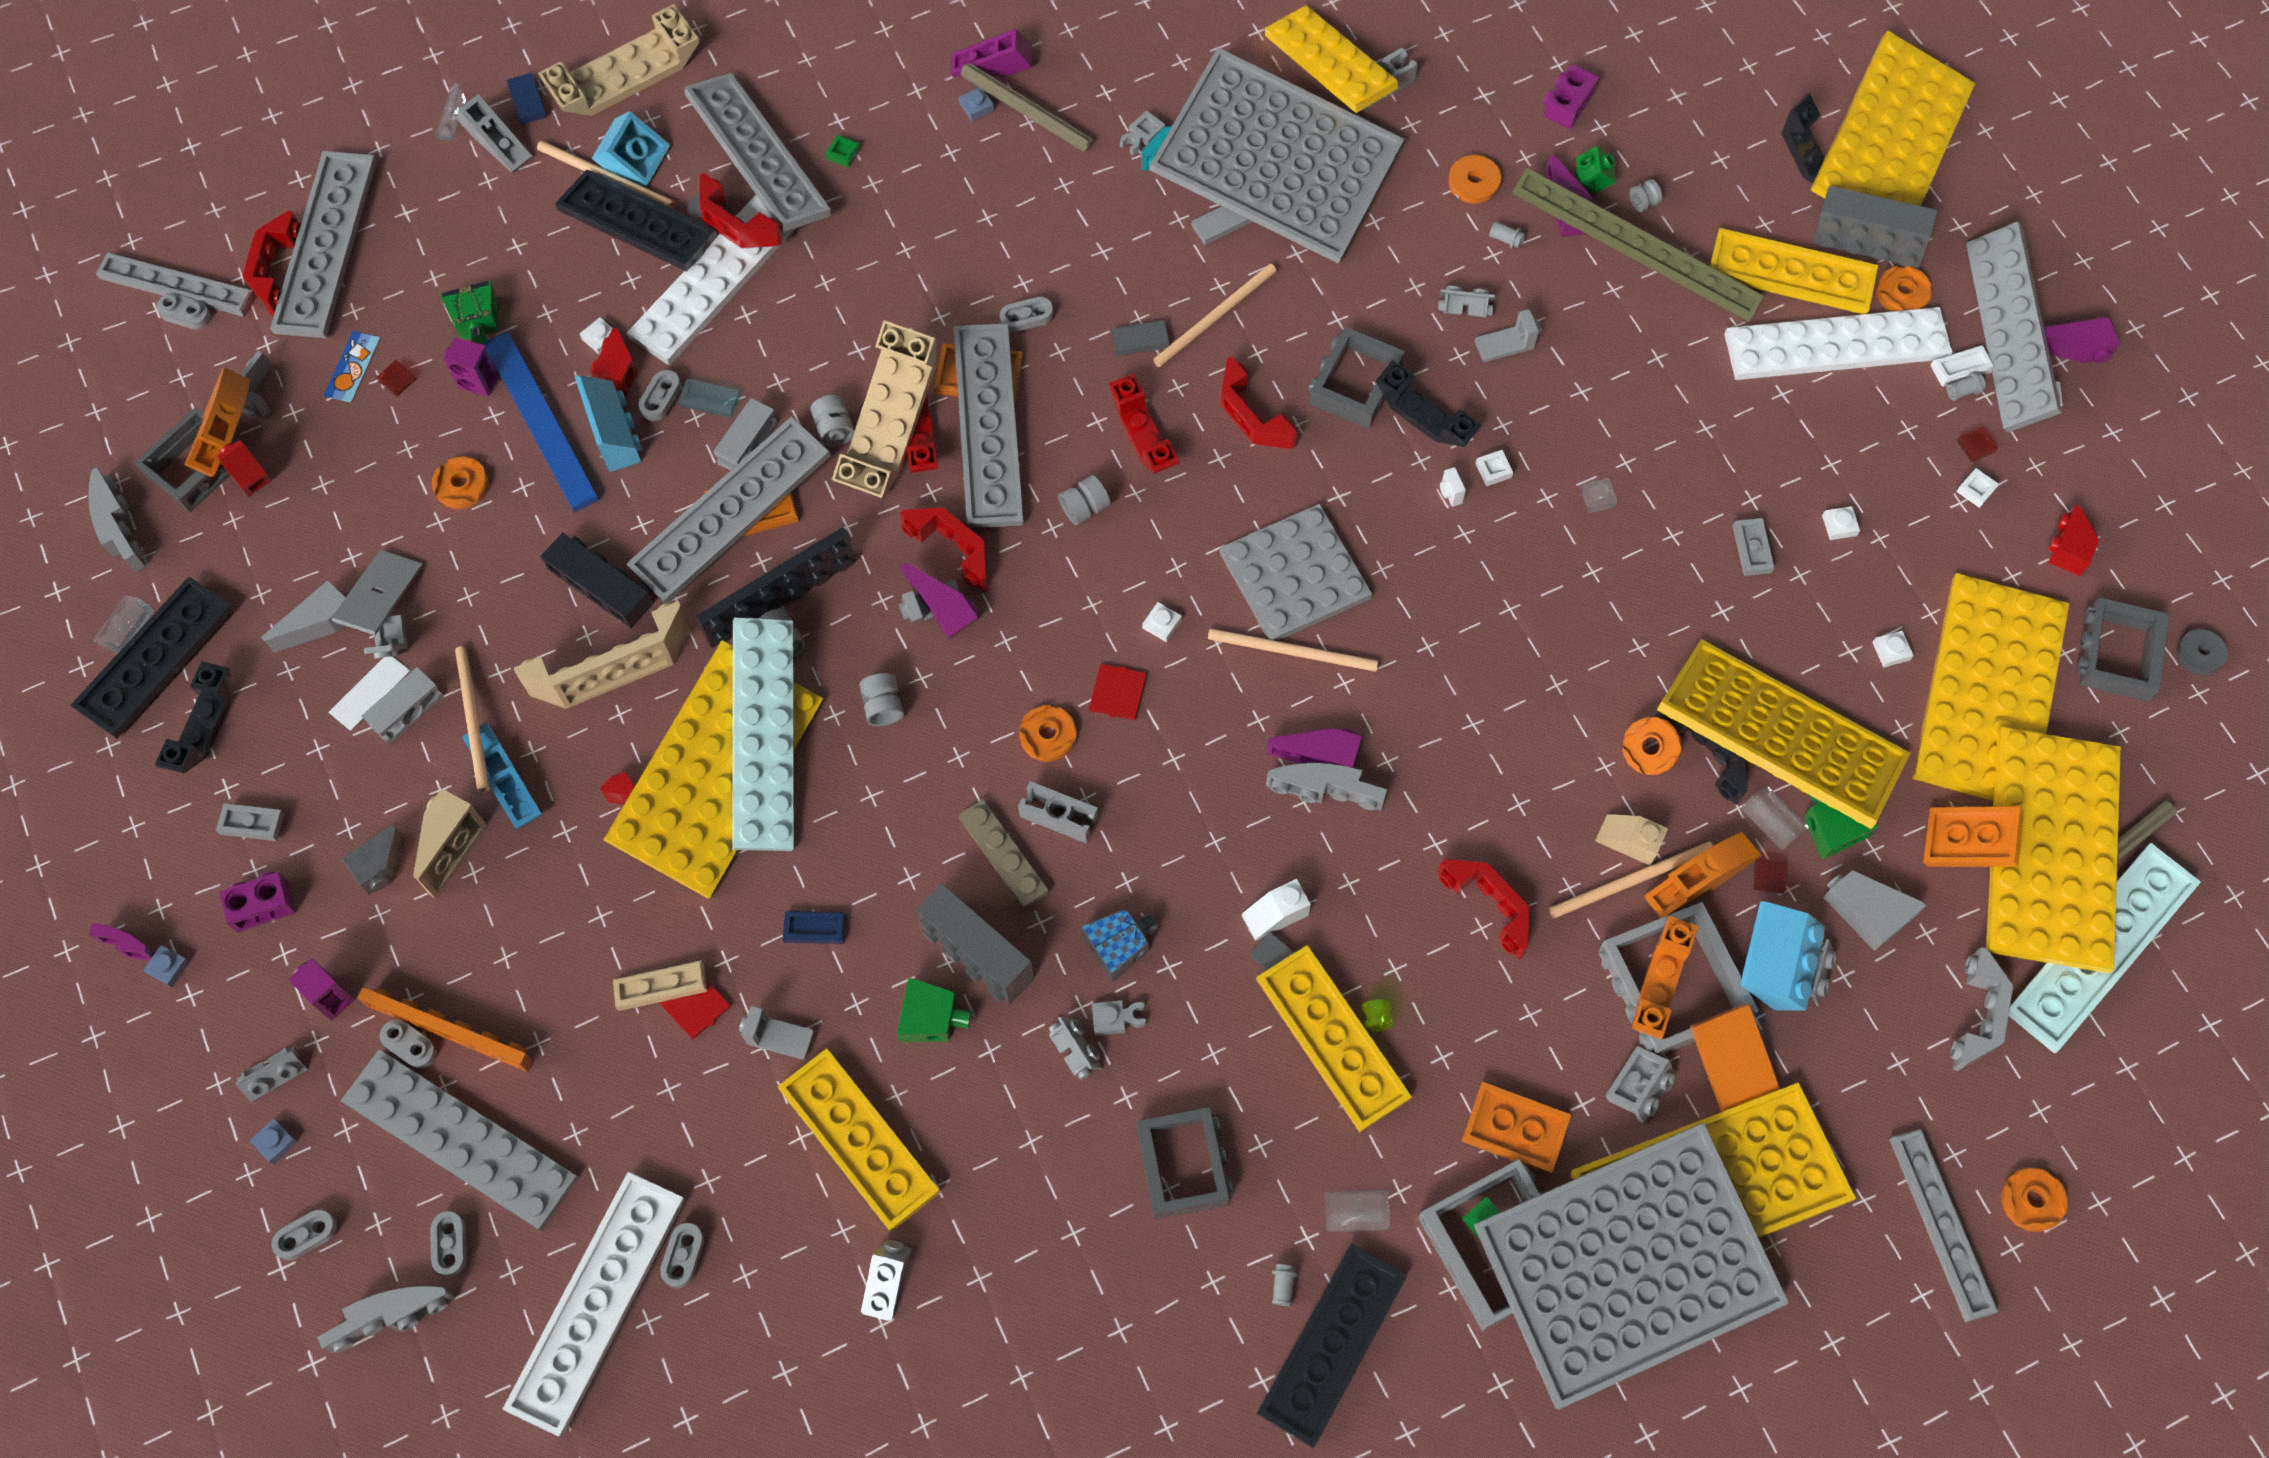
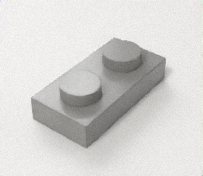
(1753, 547)
(250, 822)

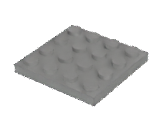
(1295, 573)

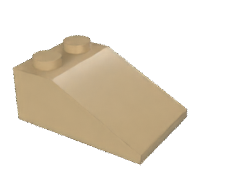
(446, 837)

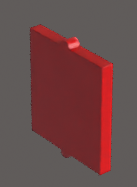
(1117, 692)
(697, 1011)

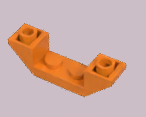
(1663, 976)

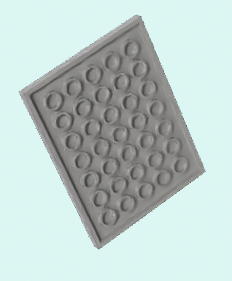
(1277, 155)
(1630, 1265)

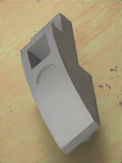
(110, 519)
(1313, 780)
(396, 1308)

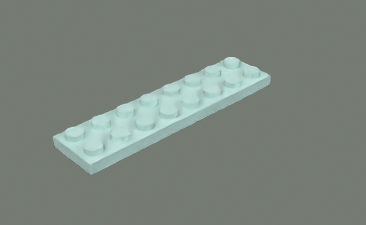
(762, 735)
(2064, 995)

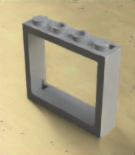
(1714, 950)
(1447, 1251)

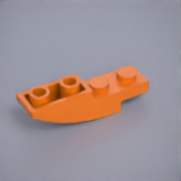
(219, 421)
(1702, 873)

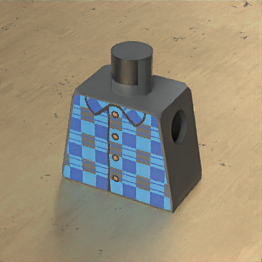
(1118, 941)

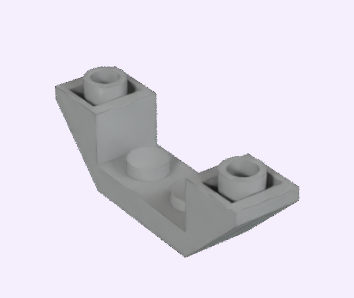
(1985, 974)

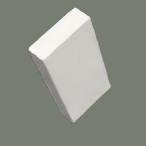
(1961, 364)

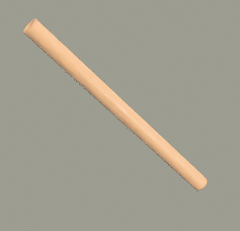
(583, 165)
(1214, 315)
(1292, 649)
(472, 720)
(1627, 881)

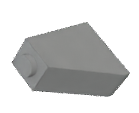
(1871, 907)

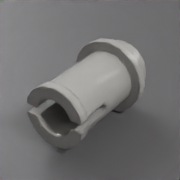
(1507, 235)
(1973, 384)
(1283, 1285)

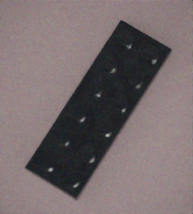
(636, 220)
(778, 586)
(152, 657)
(1331, 1346)

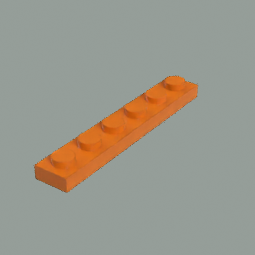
(435, 1023)

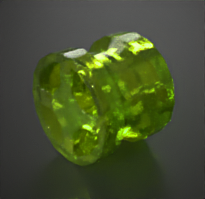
(1378, 1015)

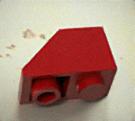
(615, 363)
(243, 467)
(2074, 544)

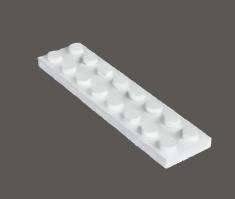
(700, 292)
(1837, 343)
(594, 1305)

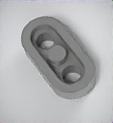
(178, 310)
(1025, 313)
(657, 396)
(407, 1042)
(305, 1233)
(448, 1245)
(682, 1256)

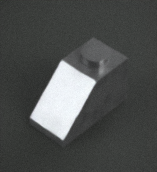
(376, 860)

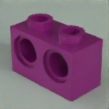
(1570, 96)
(471, 366)
(258, 908)
(321, 989)

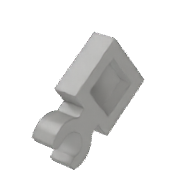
(1141, 131)
(1111, 1017)

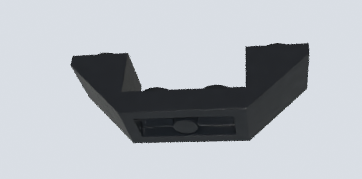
(1801, 139)
(1421, 412)
(213, 692)
(1733, 781)

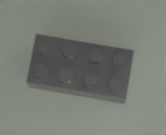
(1874, 227)
(975, 945)

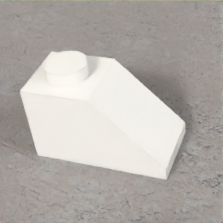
(1277, 910)

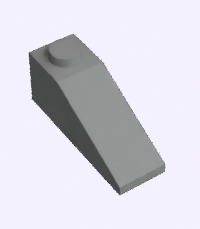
(492, 133)
(308, 620)

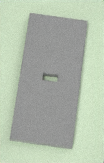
(368, 609)

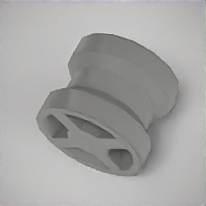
(1645, 195)

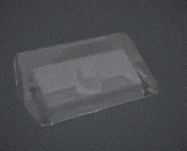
(448, 122)
(123, 623)
(1774, 817)
(1357, 1210)

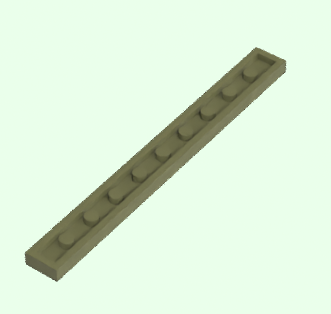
(1638, 244)

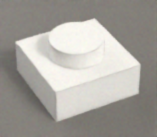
(595, 334)
(1494, 468)
(1452, 487)
(1977, 487)
(1841, 523)
(1162, 622)
(1892, 649)

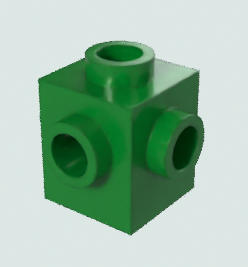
(1596, 169)

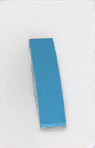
(505, 780)

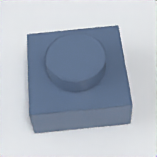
(976, 103)
(166, 966)
(273, 1141)

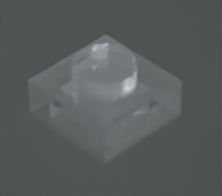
(1598, 495)

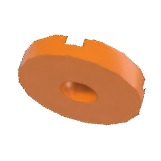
(1474, 166)
(1908, 277)
(465, 495)
(1055, 747)
(1669, 750)
(2022, 1212)

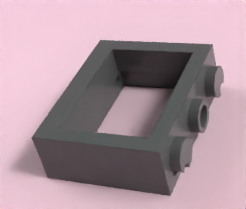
(1339, 404)
(168, 448)
(2155, 627)
(1217, 1158)

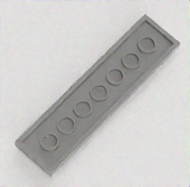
(757, 152)
(323, 245)
(2013, 327)
(987, 426)
(728, 510)
(460, 1140)

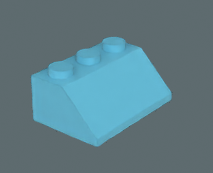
(609, 422)
(1782, 957)

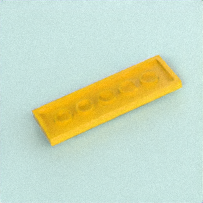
(1331, 58)
(1795, 271)
(1333, 1038)
(859, 1140)

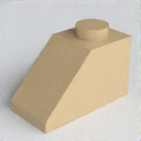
(1632, 836)

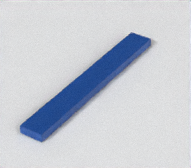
(541, 422)

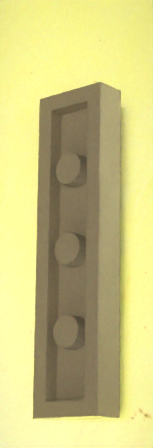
(1003, 854)

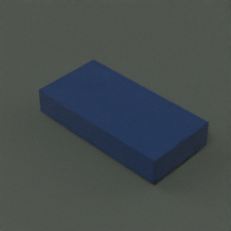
(526, 98)
(814, 927)

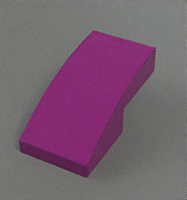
(124, 942)

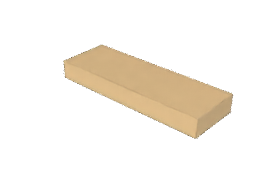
(659, 985)

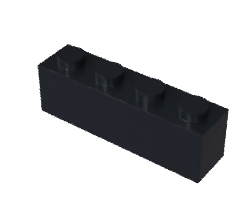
(597, 580)

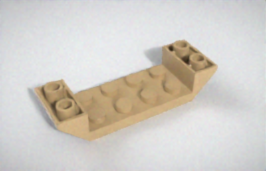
(625, 68)
(889, 411)
(612, 669)

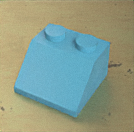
(631, 149)

